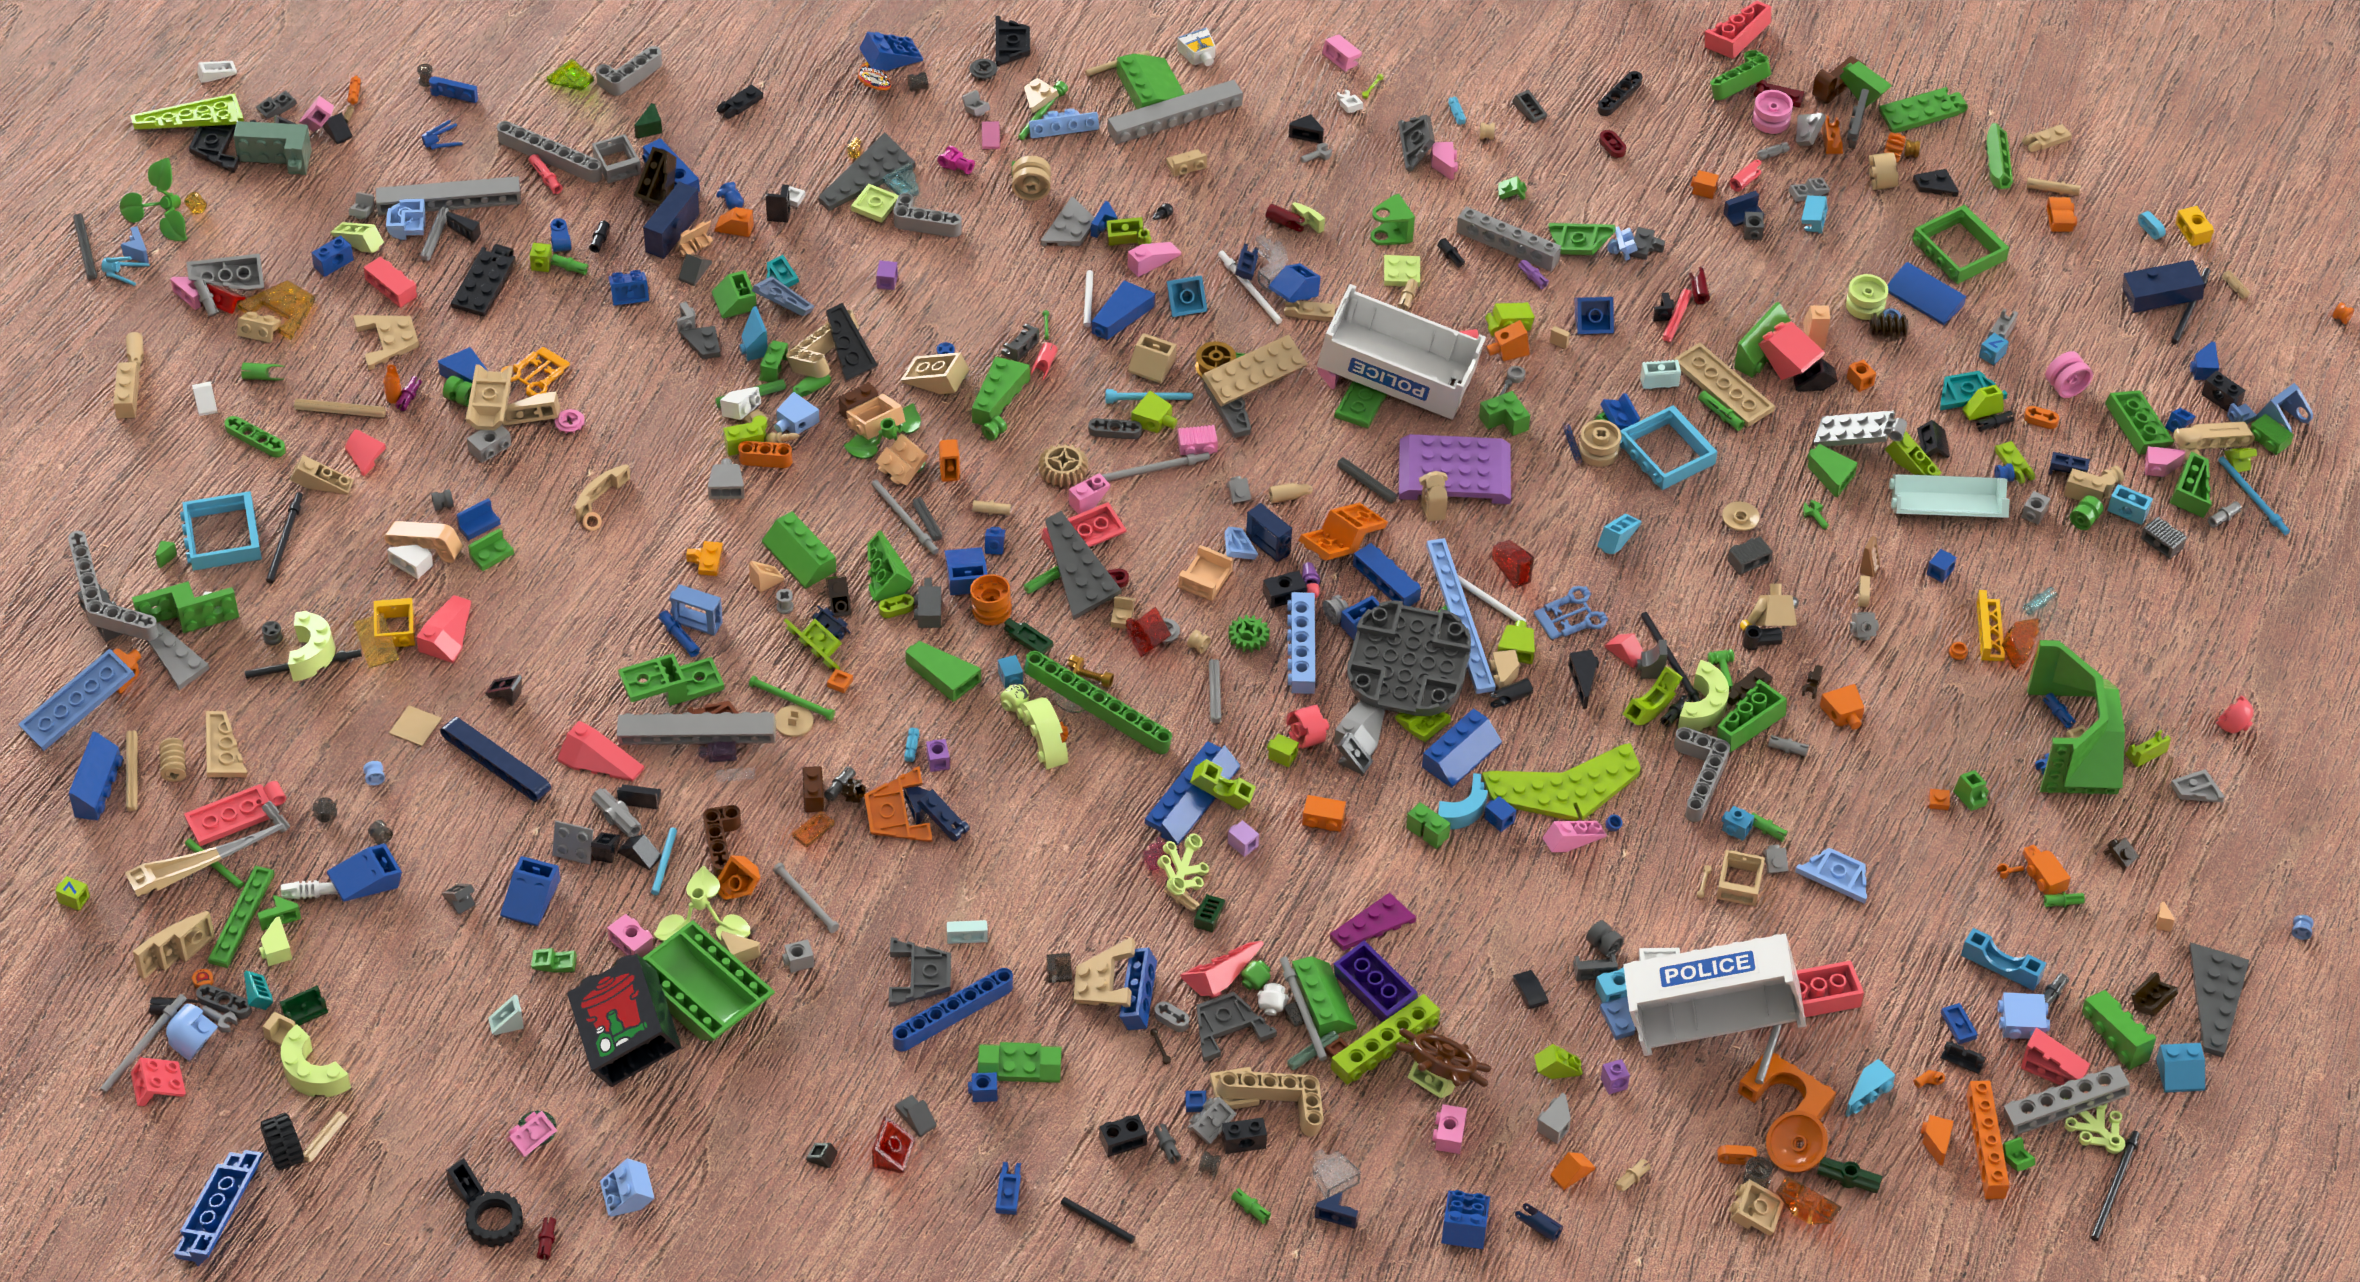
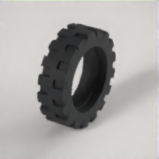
(488, 1201)

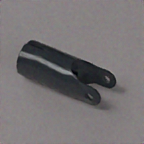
(1512, 693)
(158, 1004)

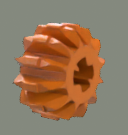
(1895, 144)

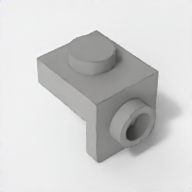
(974, 105)
(363, 205)
(687, 318)
(1239, 489)
(1776, 859)

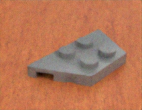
(1070, 226)

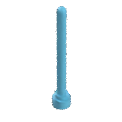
(1112, 396)

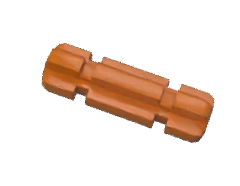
(354, 89)

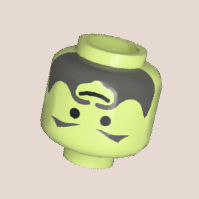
(1013, 697)

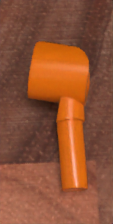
(2006, 870)

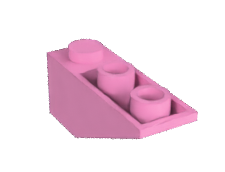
(1569, 835)

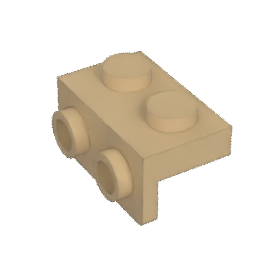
(257, 327)

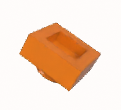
(840, 681)
(1939, 799)

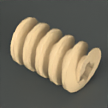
(172, 760)

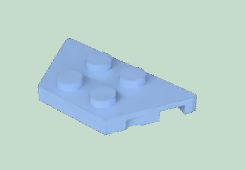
(1837, 873)

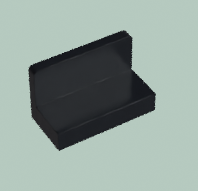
(778, 205)
(1933, 439)
(639, 796)

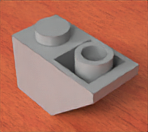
(1556, 1119)

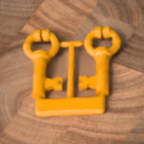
(531, 358)

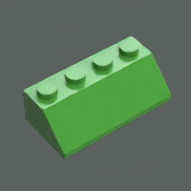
(1749, 355)
(799, 550)
(1323, 996)

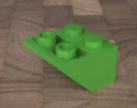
(734, 295)

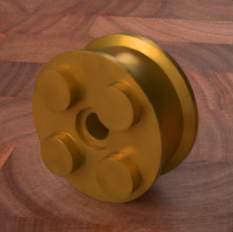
(1212, 356)

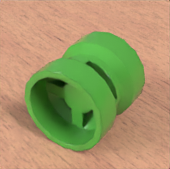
(993, 428)

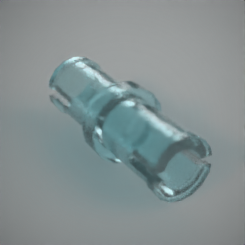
(2039, 600)

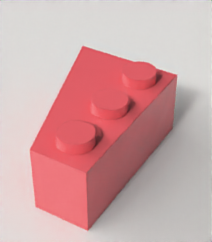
(2052, 1060)

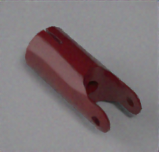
(1284, 217)
(1699, 287)

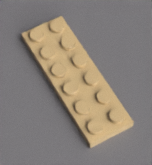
(1254, 370)
(1724, 384)

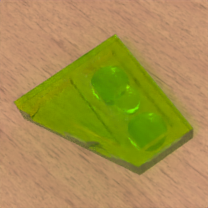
(571, 76)

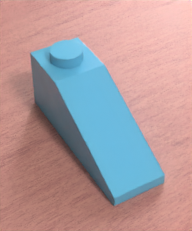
(1618, 533)

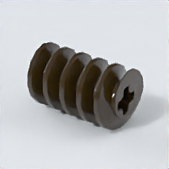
(1889, 324)

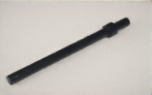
(2187, 313)
(293, 510)
(341, 656)

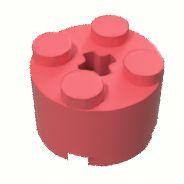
(1307, 726)

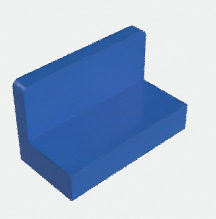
(477, 519)

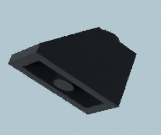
(1816, 377)

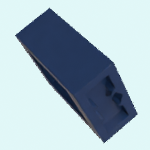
(1262, 520)

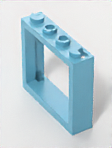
(1685, 429)
(214, 506)

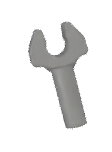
(1320, 152)
(222, 1019)

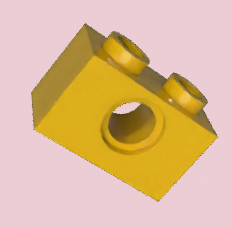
(2194, 226)

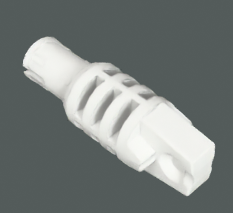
(310, 889)

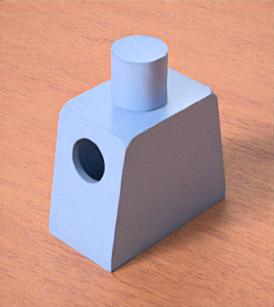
(796, 415)

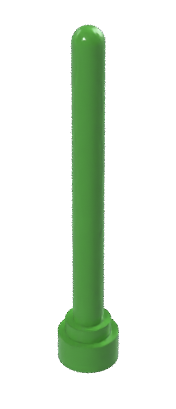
(1062, 88)

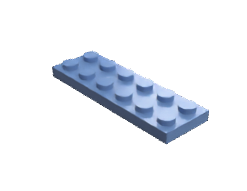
(76, 699)

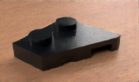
(1935, 182)

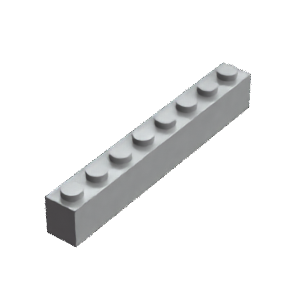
(1175, 111)
(453, 194)
(696, 728)

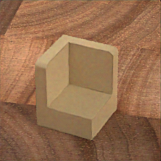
(277, 1027)

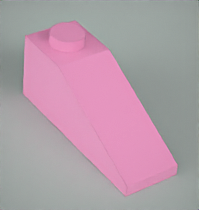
(1150, 256)

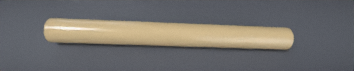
(1108, 66)

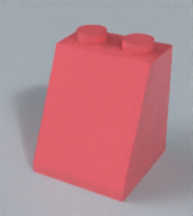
(1789, 350)

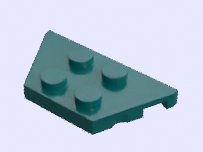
(1961, 387)

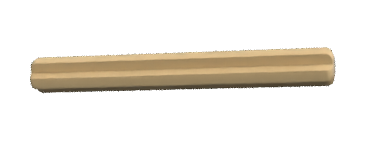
(340, 408)
(131, 770)

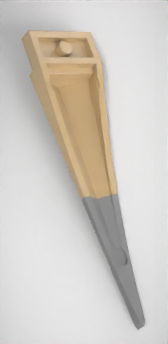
(165, 872)

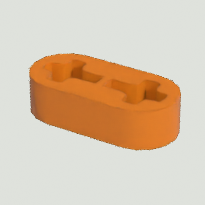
(2041, 417)
(1735, 1154)

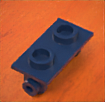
(837, 626)

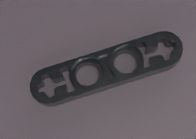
(1623, 95)

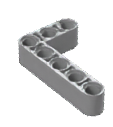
(1715, 754)

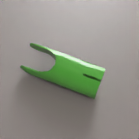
(258, 371)
(810, 385)

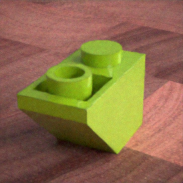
(1984, 403)
(1557, 1063)

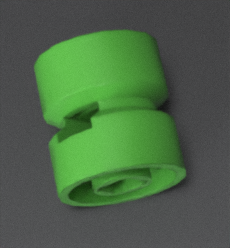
(457, 390)
(2086, 512)

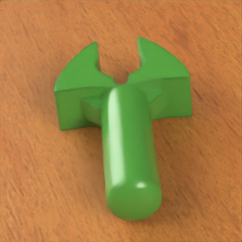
(1817, 507)

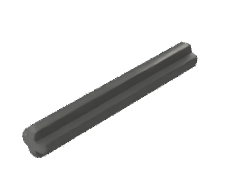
(1367, 480)

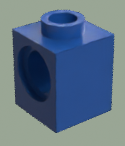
(1941, 565)
(1500, 814)
(986, 1080)

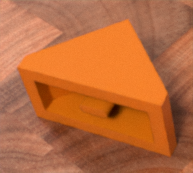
(1571, 1169)

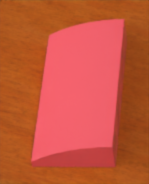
(1093, 525)

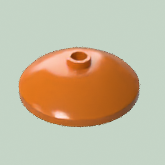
(1788, 1132)

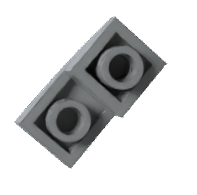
(1812, 187)

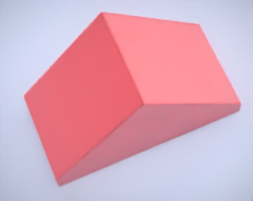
(1626, 648)

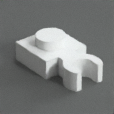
(1349, 103)

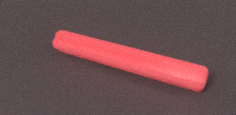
(1677, 315)

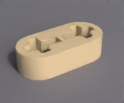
(1864, 591)

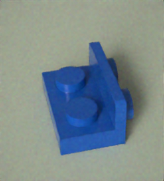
(1620, 411)

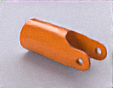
(392, 384)

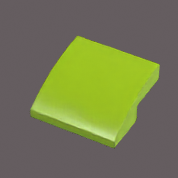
(1423, 726)

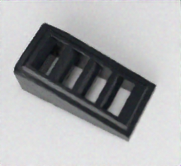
(464, 226)

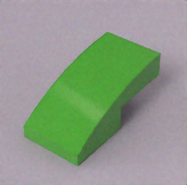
(550, 961)

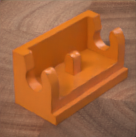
(1832, 137)

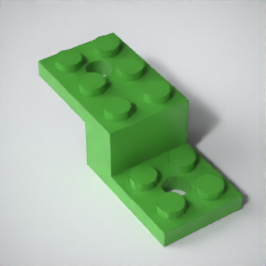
(191, 612)
(668, 677)

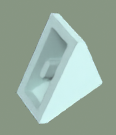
(507, 1017)

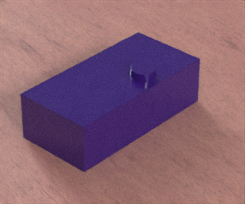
(1374, 981)

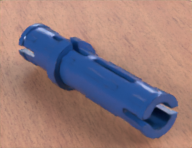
(674, 628)

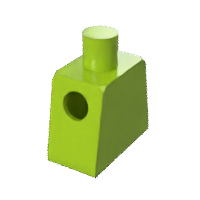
(1154, 413)
(1519, 639)

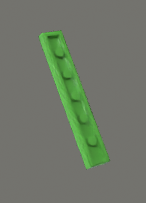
(241, 916)

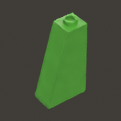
(942, 670)

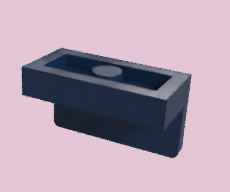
(1736, 207)

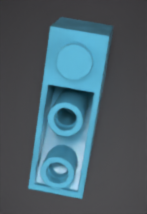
(1872, 1083)

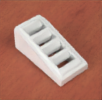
(215, 70)

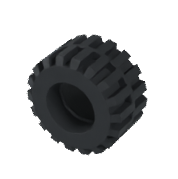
(282, 1141)

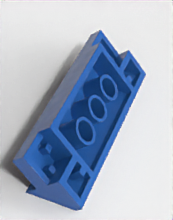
(1185, 802)
(216, 1205)

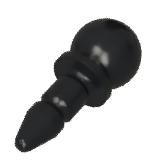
(1163, 211)

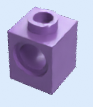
(887, 275)
(937, 755)
(1615, 1076)

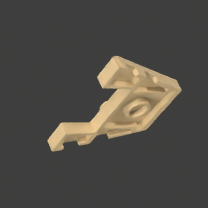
(395, 334)
(1096, 977)

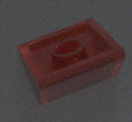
(892, 1147)

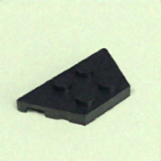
(1011, 41)

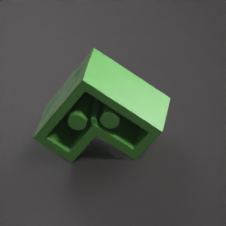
(1505, 410)

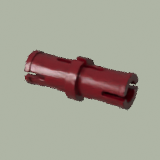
(546, 1238)

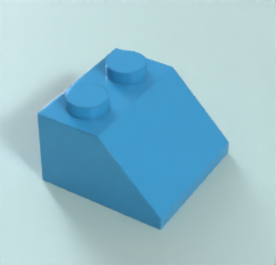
(2181, 1067)

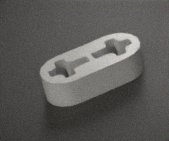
(1172, 1016)

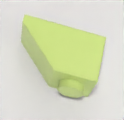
(275, 944)

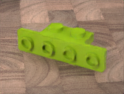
(819, 638)

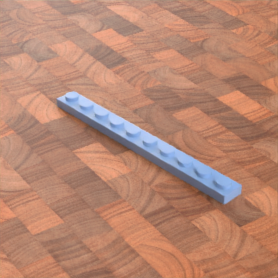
(1457, 604)

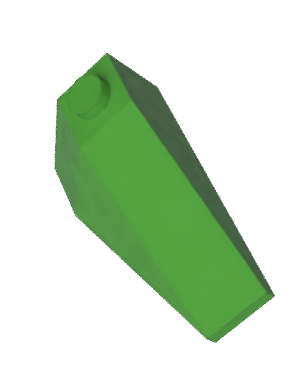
(887, 570)

